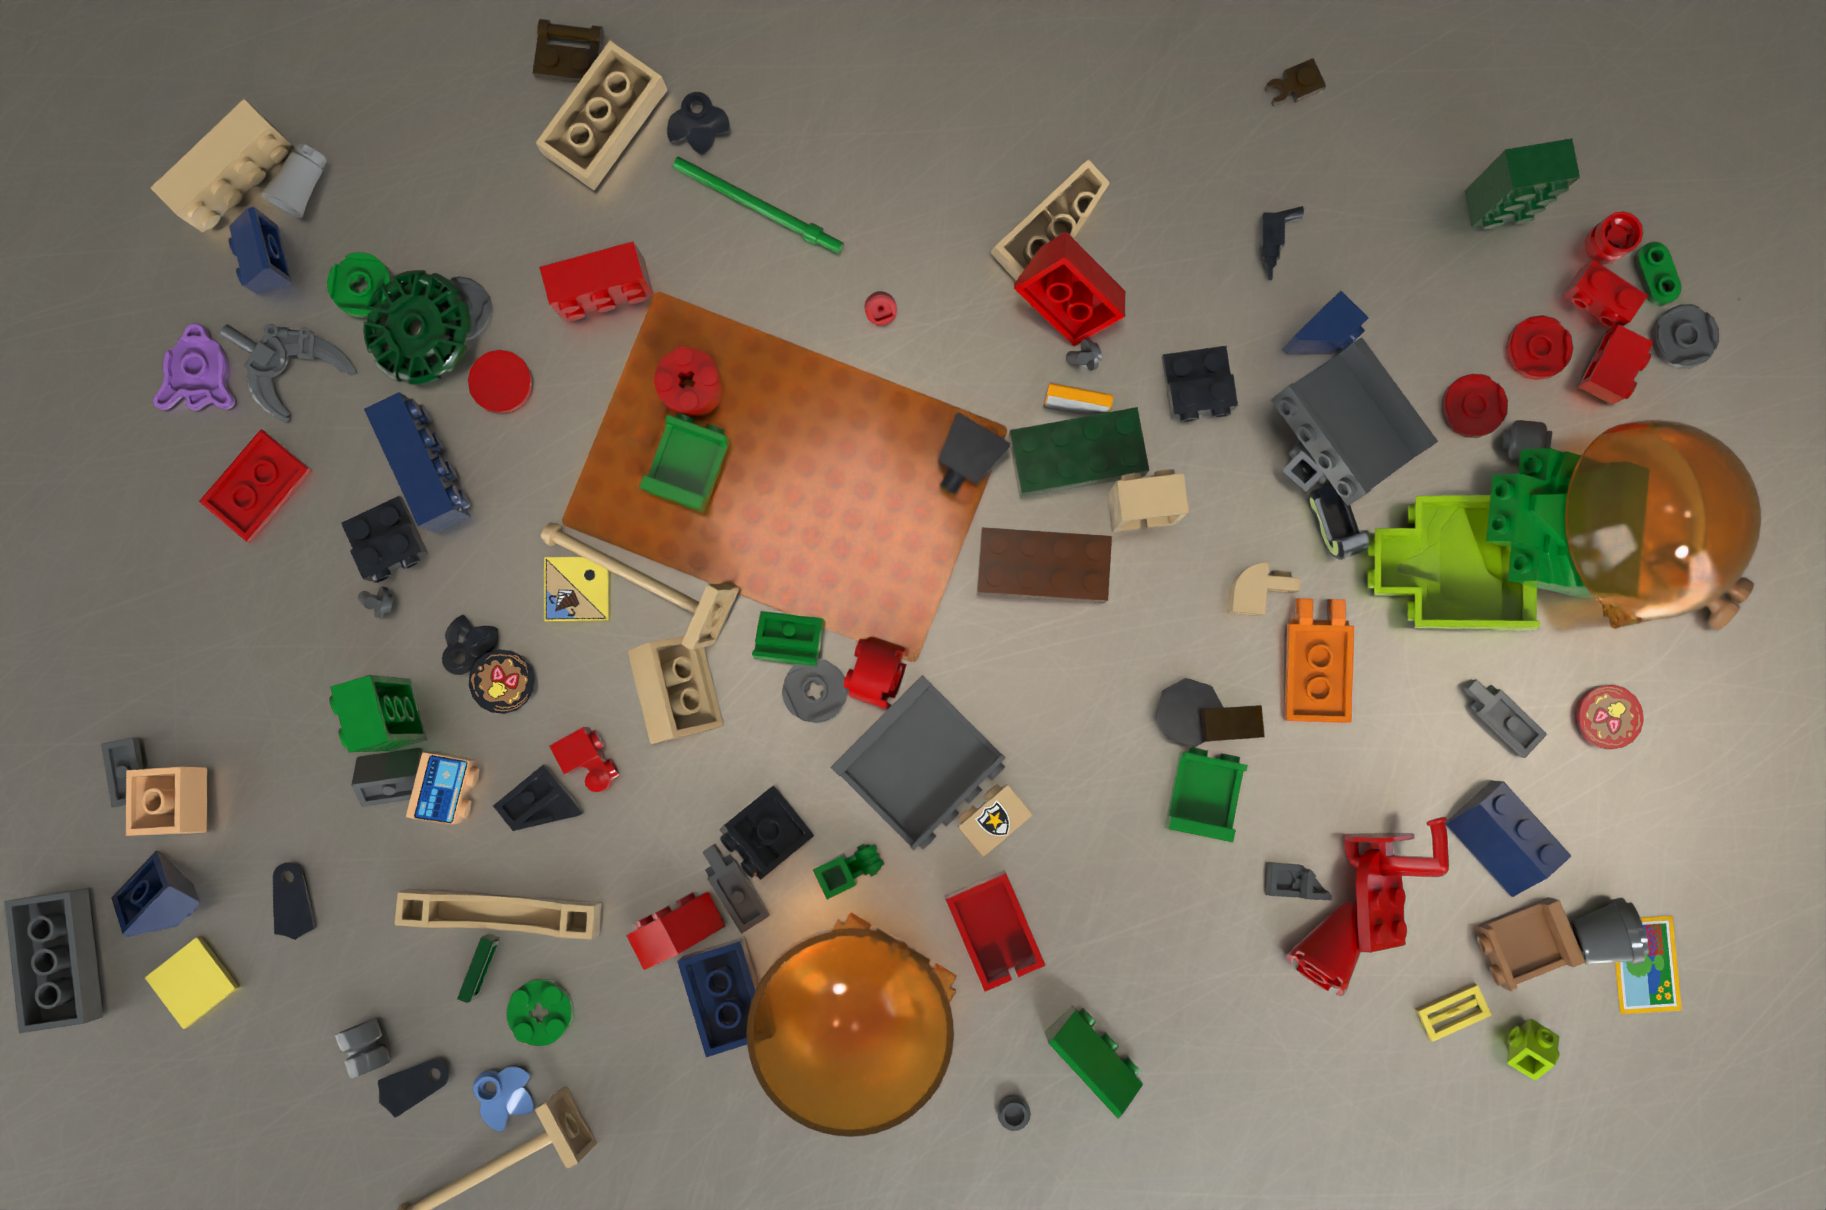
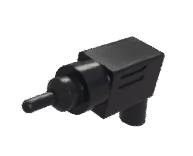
(1273, 235)

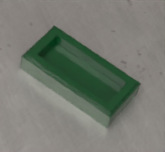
(478, 968)

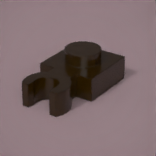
(1299, 81)

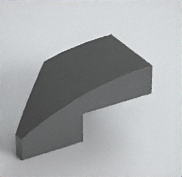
(1293, 881)

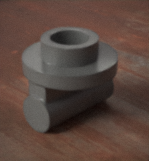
(1089, 355)
(381, 602)

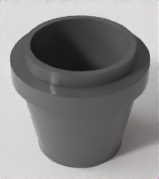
(1612, 934)

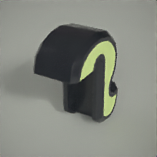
(1338, 524)

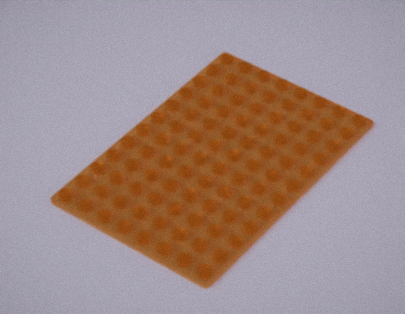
(821, 493)

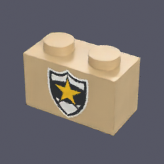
(993, 819)

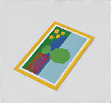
(1655, 982)

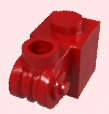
(584, 750)

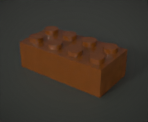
(1044, 565)

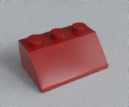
(1071, 290)

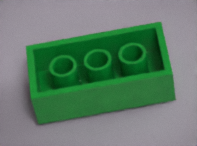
(377, 714)

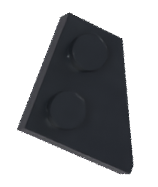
(537, 801)

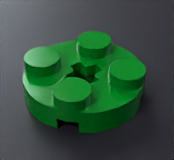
(350, 271)
(527, 1027)

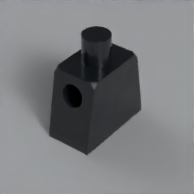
(969, 454)

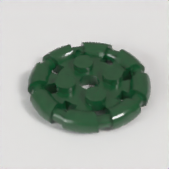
(434, 327)

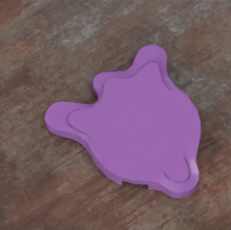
(195, 370)

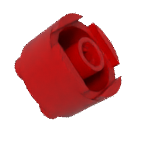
(688, 364)
(876, 671)

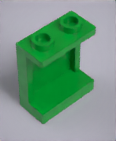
(686, 462)
(1205, 794)

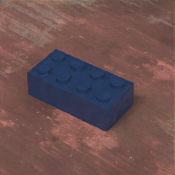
(418, 463)

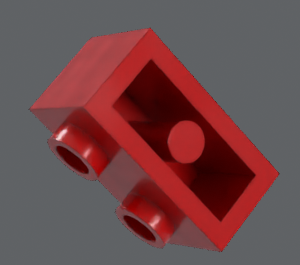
(1604, 295)
(1616, 365)

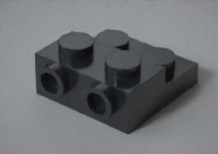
(1199, 383)
(384, 540)
(765, 833)

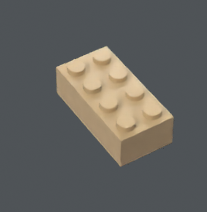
(601, 115)
(222, 167)

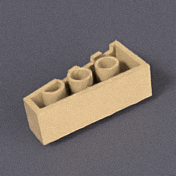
(1059, 213)

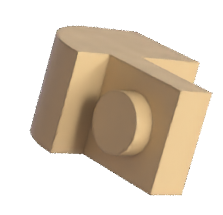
(1251, 585)

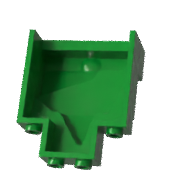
(1530, 517)

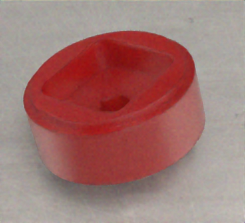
(880, 308)

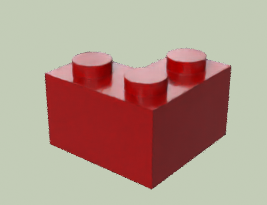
(674, 931)

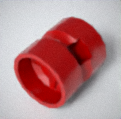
(1613, 237)

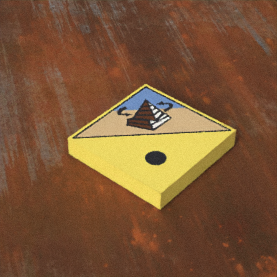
(575, 590)

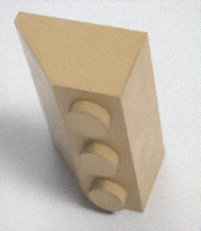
(674, 689)

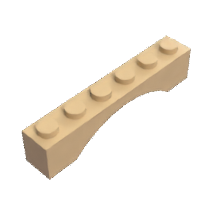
(499, 912)

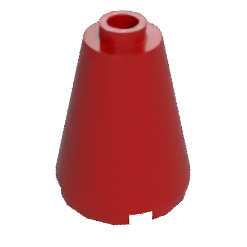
(1330, 950)

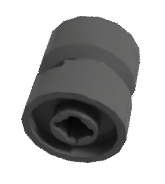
(363, 1048)

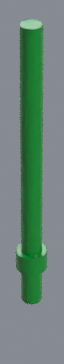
(812, 233)

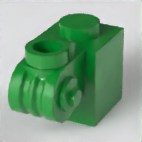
(842, 871)

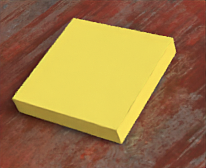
(192, 982)

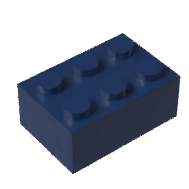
(720, 993)

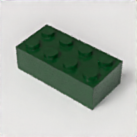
(1522, 183)
(1078, 452)

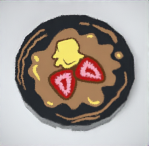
(501, 681)

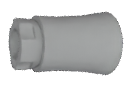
(295, 180)

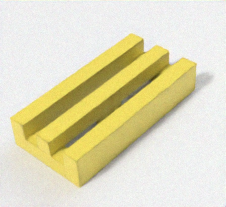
(1456, 1025)

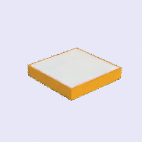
(1077, 400)

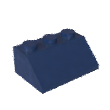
(1507, 838)

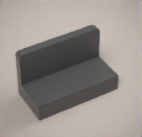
(385, 776)

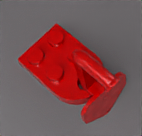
(1381, 886)

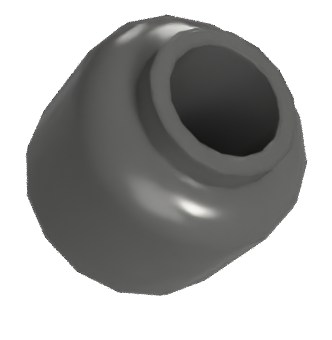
(1526, 436)

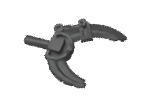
(272, 354)

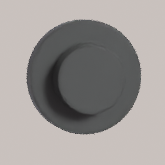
(1014, 1113)

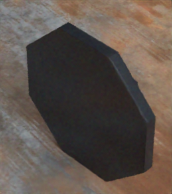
(1181, 710)

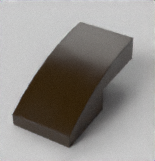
(1232, 723)

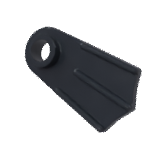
(291, 903)
(411, 1086)

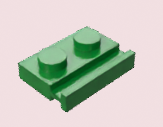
(788, 638)

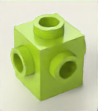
(1533, 1049)

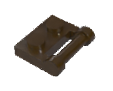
(561, 61)

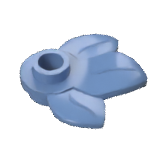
(508, 1097)

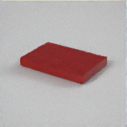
(255, 486)

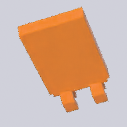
(1319, 664)

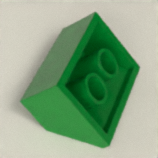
(1095, 1059)

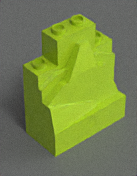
(1451, 568)

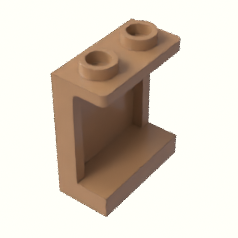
(1529, 943)

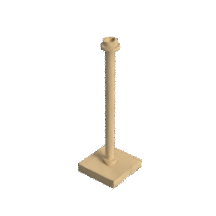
(708, 613)
(563, 1128)

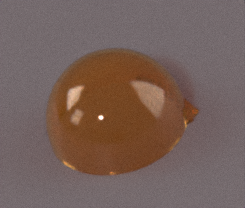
(1660, 520)
(851, 1029)

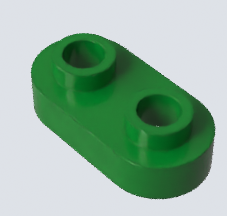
(1654, 273)

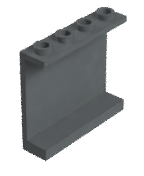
(1354, 421)

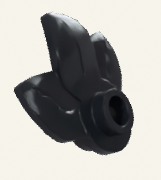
(697, 127)
(468, 641)

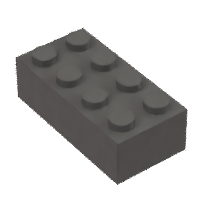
(53, 960)

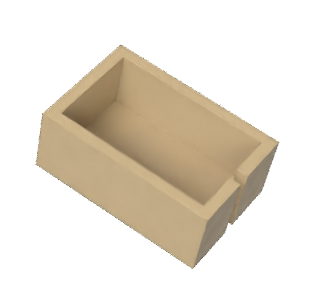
(1155, 498)

